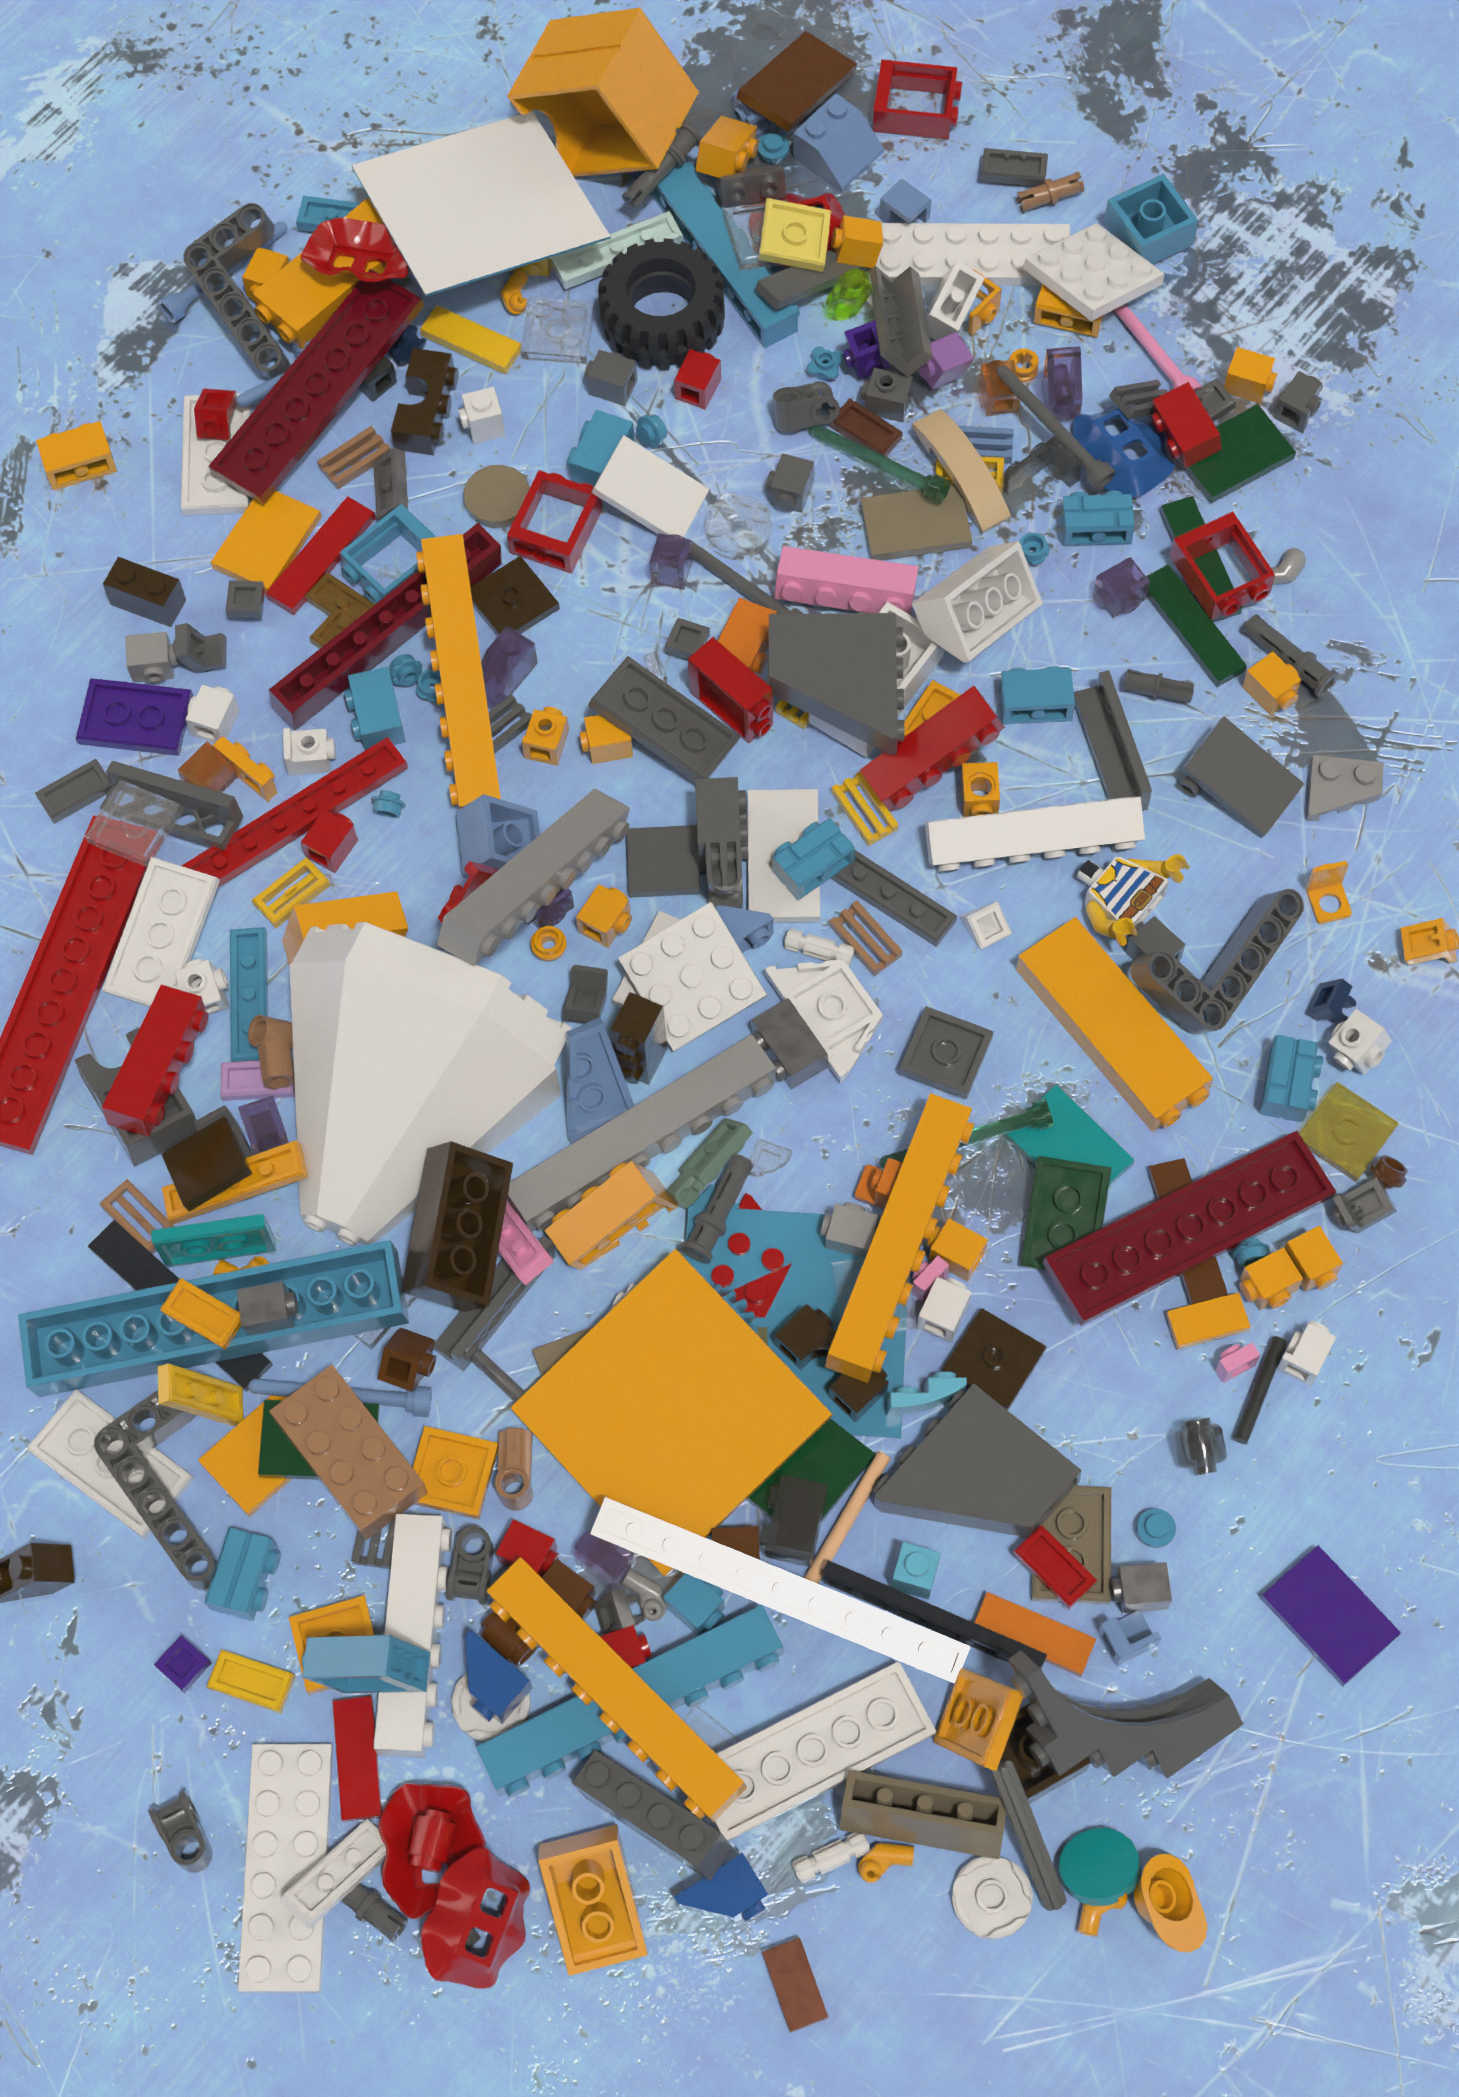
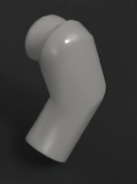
(1290, 566)
(649, 1594)

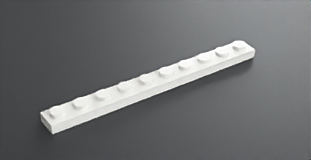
(780, 1590)

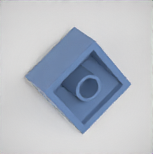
(836, 143)
(494, 831)

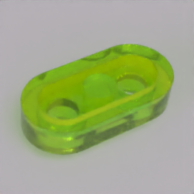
(849, 295)

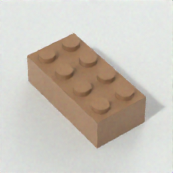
(348, 1452)

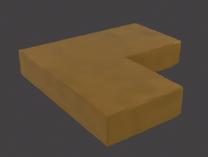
(340, 605)

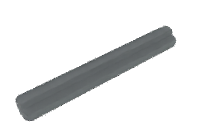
(1028, 1835)

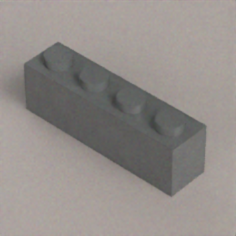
(652, 1815)

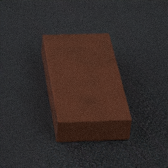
(866, 428)
(795, 1985)

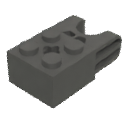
(722, 838)
(174, 1127)

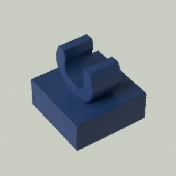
(402, 348)
(1330, 1000)

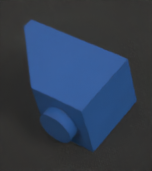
(493, 1681)
(729, 1895)

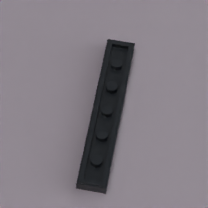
(143, 1271)
(927, 1614)

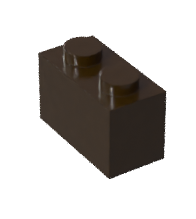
(144, 591)

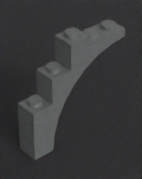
(1159, 1734)

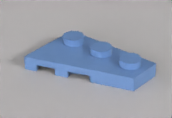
(593, 1080)

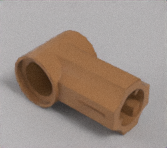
(274, 1046)
(515, 1466)

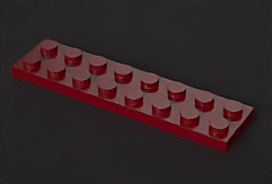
(315, 387)
(1188, 1227)

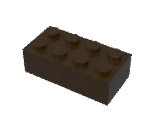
(457, 1227)

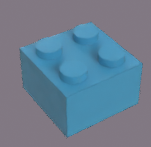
(1152, 219)

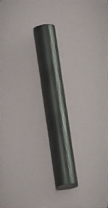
(1259, 1390)

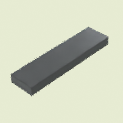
(798, 283)
(896, 899)

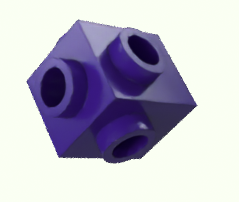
(863, 350)

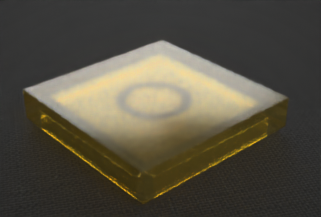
(1347, 1131)

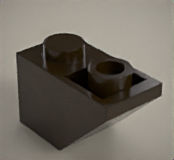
(35, 1571)

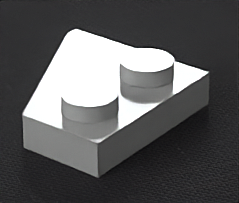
(1341, 784)

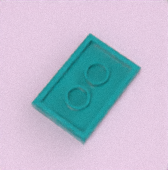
(1071, 1138)
(214, 1240)

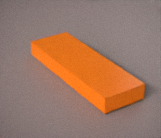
(1062, 1644)

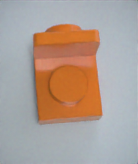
(877, 1183)

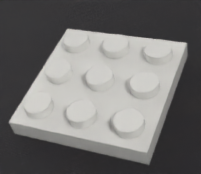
(1093, 271)
(694, 975)

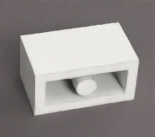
(952, 300)

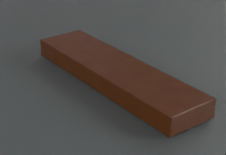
(1205, 1280)

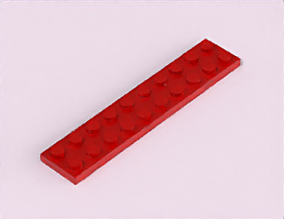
(62, 989)

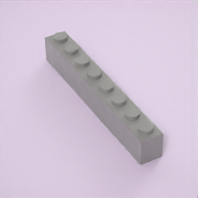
(533, 877)
(643, 1131)

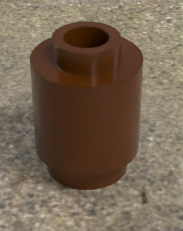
(504, 1640)

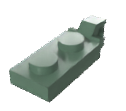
(708, 1160)

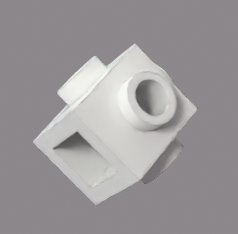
(204, 980)
(1359, 1042)

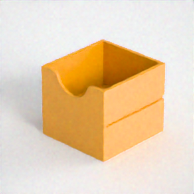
(606, 91)

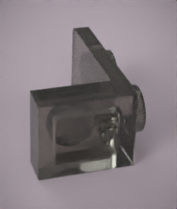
(1053, 454)

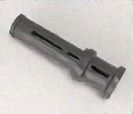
(684, 141)
(1305, 663)
(711, 1223)

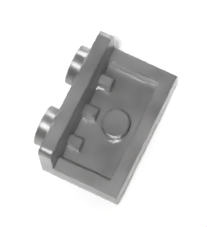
(752, 186)

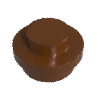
(1389, 1171)

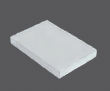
(649, 489)

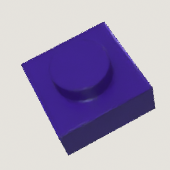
(182, 1664)

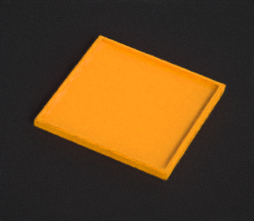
(672, 1404)

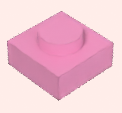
(926, 1277)
(1236, 1361)

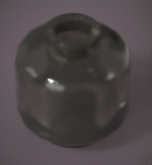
(1200, 1445)

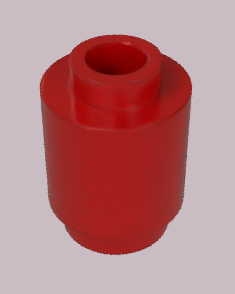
(431, 1841)

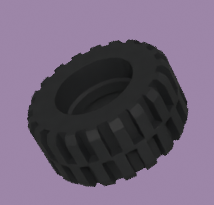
(652, 270)

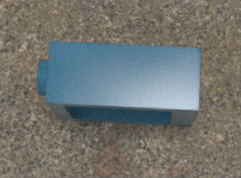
(396, 523)
(366, 1664)

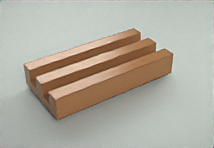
(350, 454)
(848, 916)
(117, 1196)

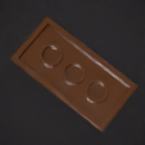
(796, 81)

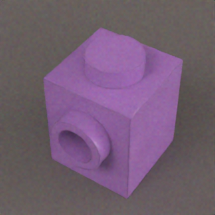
(949, 361)

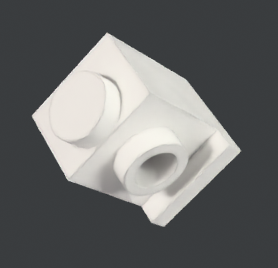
(308, 751)
(1307, 1352)

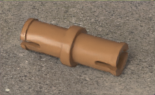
(1050, 191)

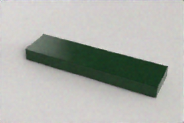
(1183, 517)
(1194, 626)

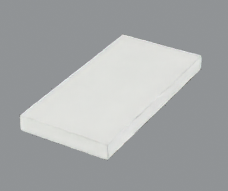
(200, 489)
(773, 820)
(160, 930)
(69, 1450)

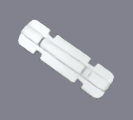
(818, 946)
(831, 1857)

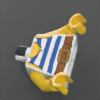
(1127, 892)

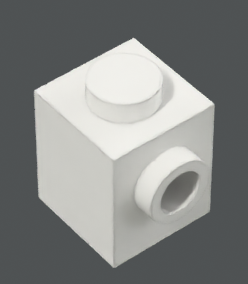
(482, 415)
(212, 713)
(944, 1308)

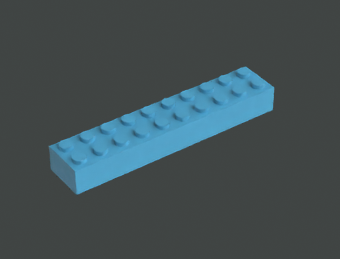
(131, 1337)

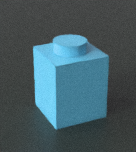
(916, 1570)

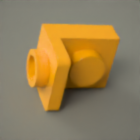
(1429, 942)

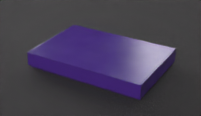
(134, 717)
(1330, 1615)

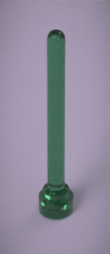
(933, 487)
(1034, 1116)

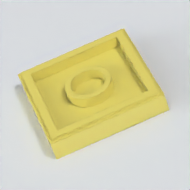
(794, 235)

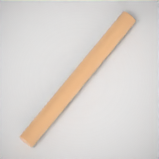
(848, 1516)

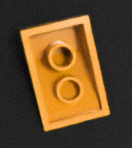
(592, 1899)

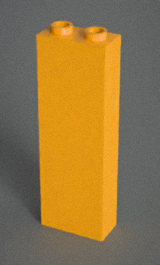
(303, 299)
(1114, 1025)

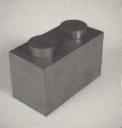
(789, 1044)

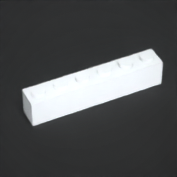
(1035, 831)
(414, 1617)

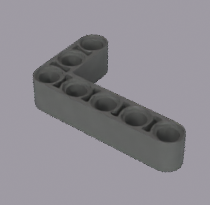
(230, 296)
(1227, 969)
(150, 1487)

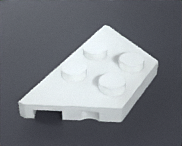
(832, 1007)

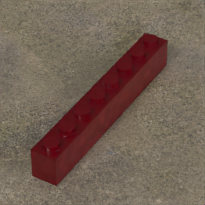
(371, 637)

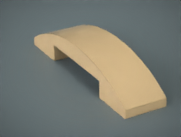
(965, 469)

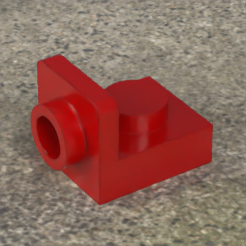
(214, 413)

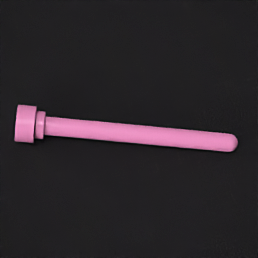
(1155, 349)

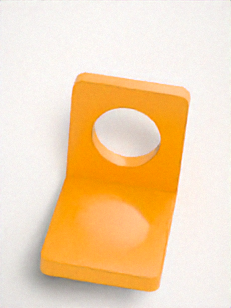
(987, 309)
(1327, 881)

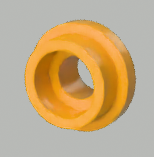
(546, 934)

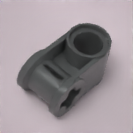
(801, 406)
(471, 1574)
(178, 1826)

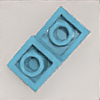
(935, 1393)

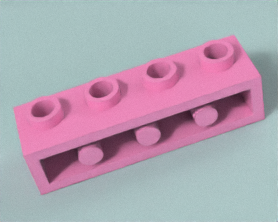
(844, 581)

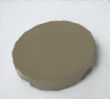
(495, 495)

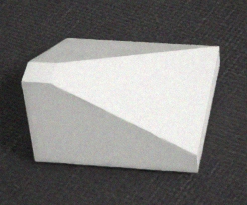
(986, 924)

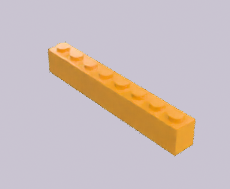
(460, 669)
(898, 1238)
(617, 1690)

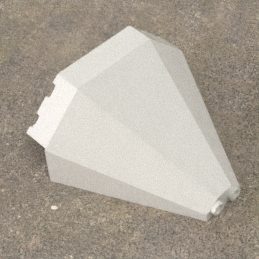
(399, 1058)

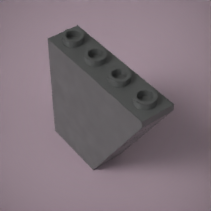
(841, 671)
(979, 1471)

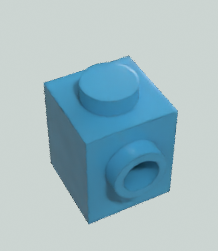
(696, 1603)

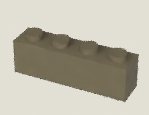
(923, 1814)

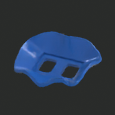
(1131, 476)

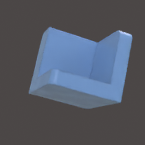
(905, 202)
(1128, 1637)

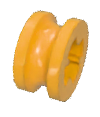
(1027, 356)

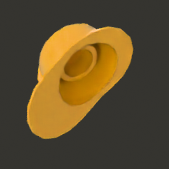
(1170, 1902)

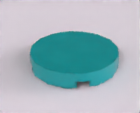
(1099, 1866)

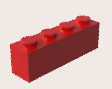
(933, 749)
(155, 1061)

